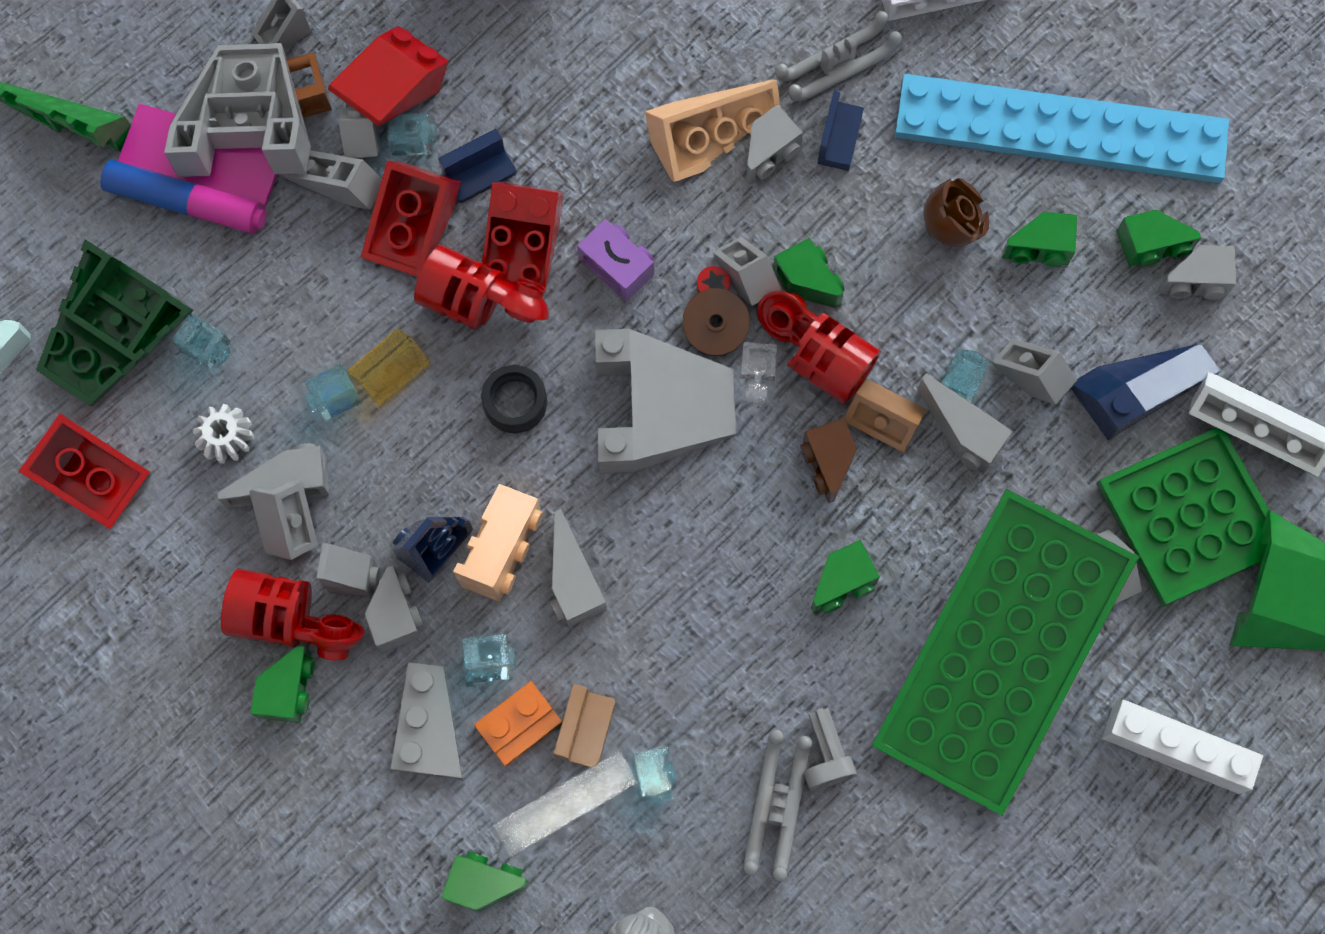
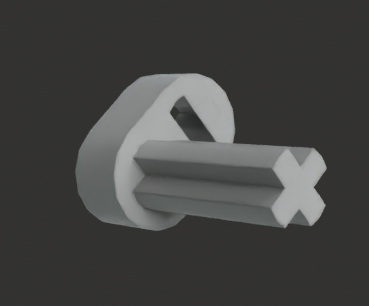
(836, 766)

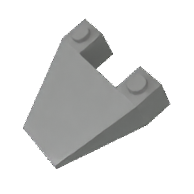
(240, 102)
(676, 401)

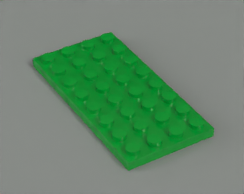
(1004, 651)

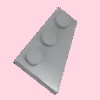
(425, 725)

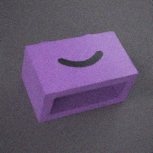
(616, 259)

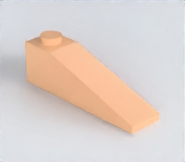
(703, 127)

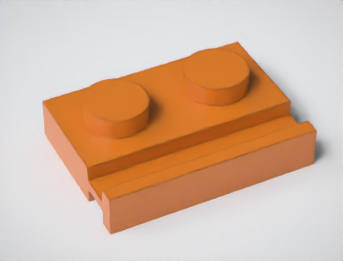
(518, 723)

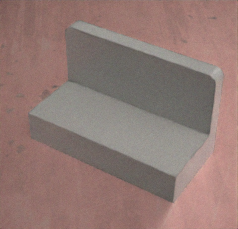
(284, 520)

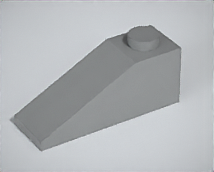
(339, 178)
(967, 428)
(303, 464)
(572, 580)

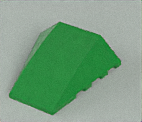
(1288, 592)

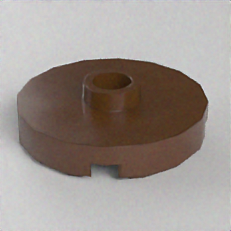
(717, 340)

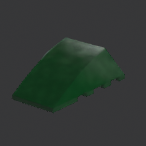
(106, 325)

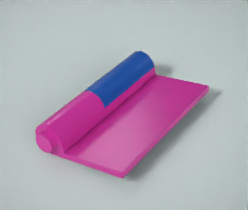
(230, 196)

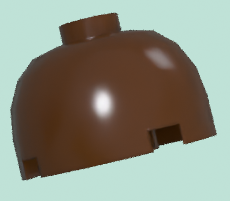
(954, 214)

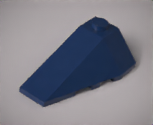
(1135, 388)
(430, 543)

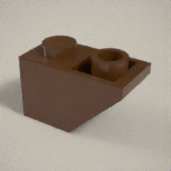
(831, 454)

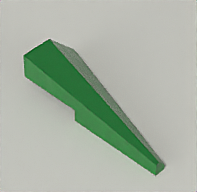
(56, 113)

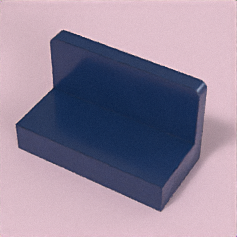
(840, 134)
(478, 165)

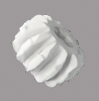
(223, 446)

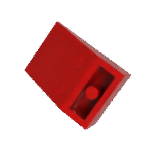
(522, 231)

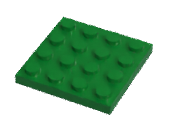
(1189, 515)

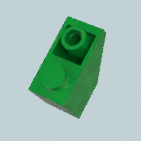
(1155, 236)
(1045, 239)
(805, 272)
(844, 575)
(282, 687)
(479, 885)

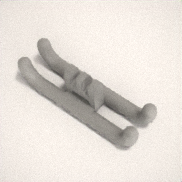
(839, 60)
(777, 805)

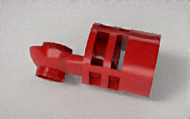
(470, 290)
(827, 350)
(279, 612)

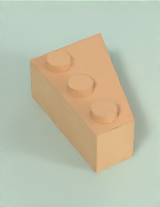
(499, 543)

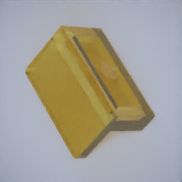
(389, 366)

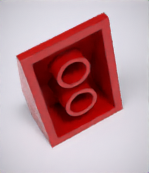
(390, 76)
(409, 216)
(84, 471)

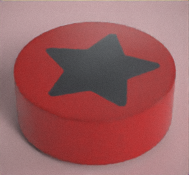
(714, 278)

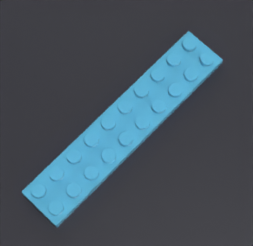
(1062, 128)

